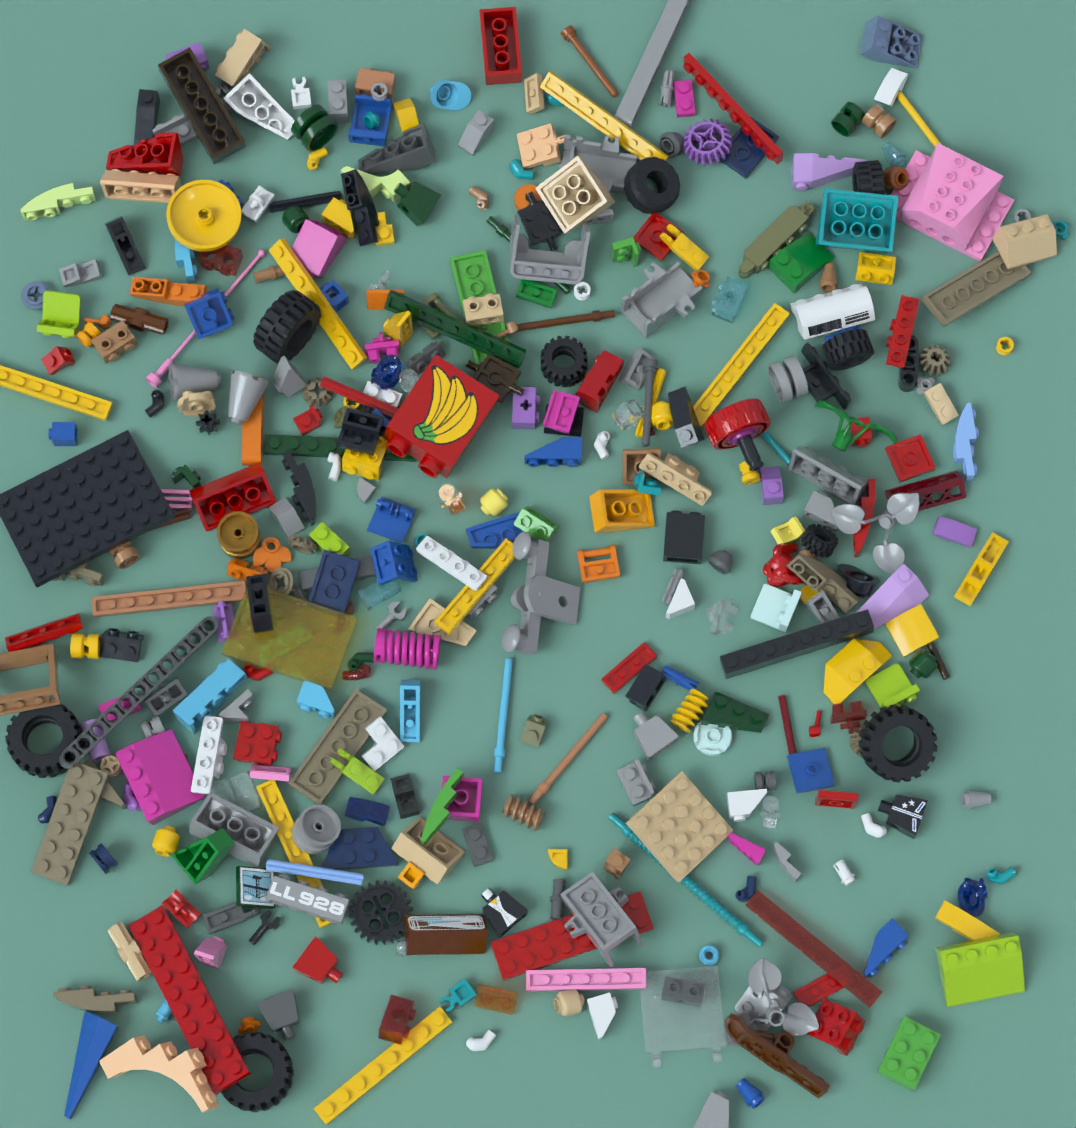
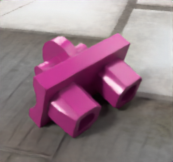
(379, 346)

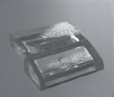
(239, 791)

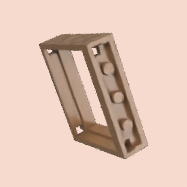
(36, 697)

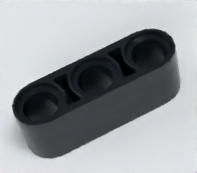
(909, 371)

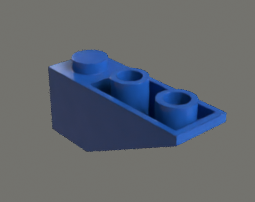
(560, 452)
(885, 942)

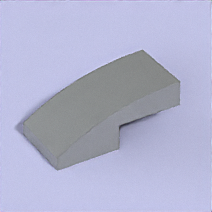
(80, 274)
(782, 857)

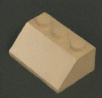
(1026, 241)
(434, 858)

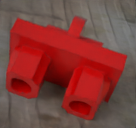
(181, 908)

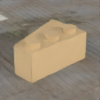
(241, 58)

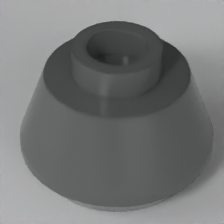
(671, 143)
(721, 561)

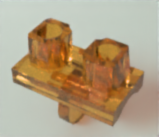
(451, 499)

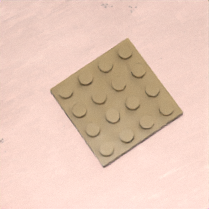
(679, 826)

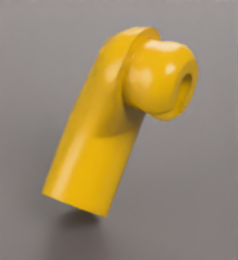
(314, 158)

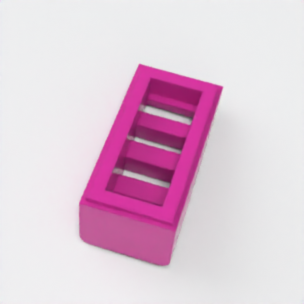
(749, 849)

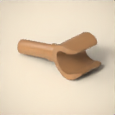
(511, 329)

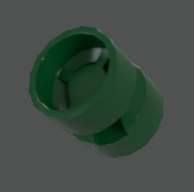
(847, 119)

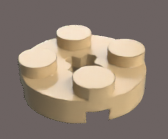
(196, 403)

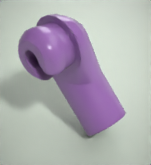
(129, 800)

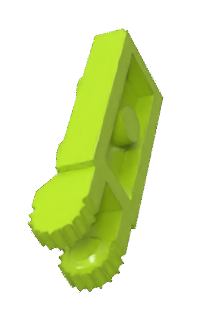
(358, 772)

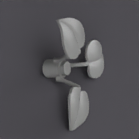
(901, 508)
(799, 1017)

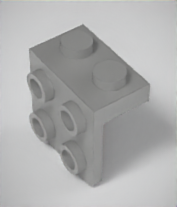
(756, 1003)

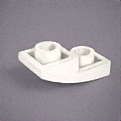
(891, 86)

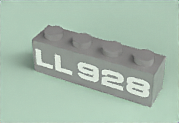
(308, 900)

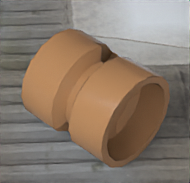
(876, 119)
(124, 555)

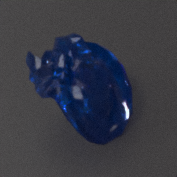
(387, 372)
(972, 896)

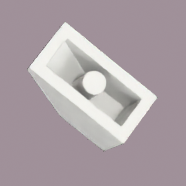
(743, 803)
(602, 1012)

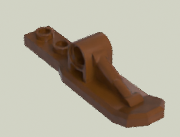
(774, 1054)

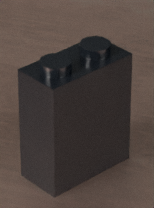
(684, 537)

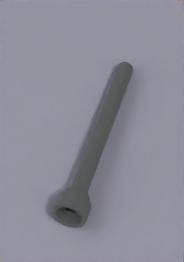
(649, 367)

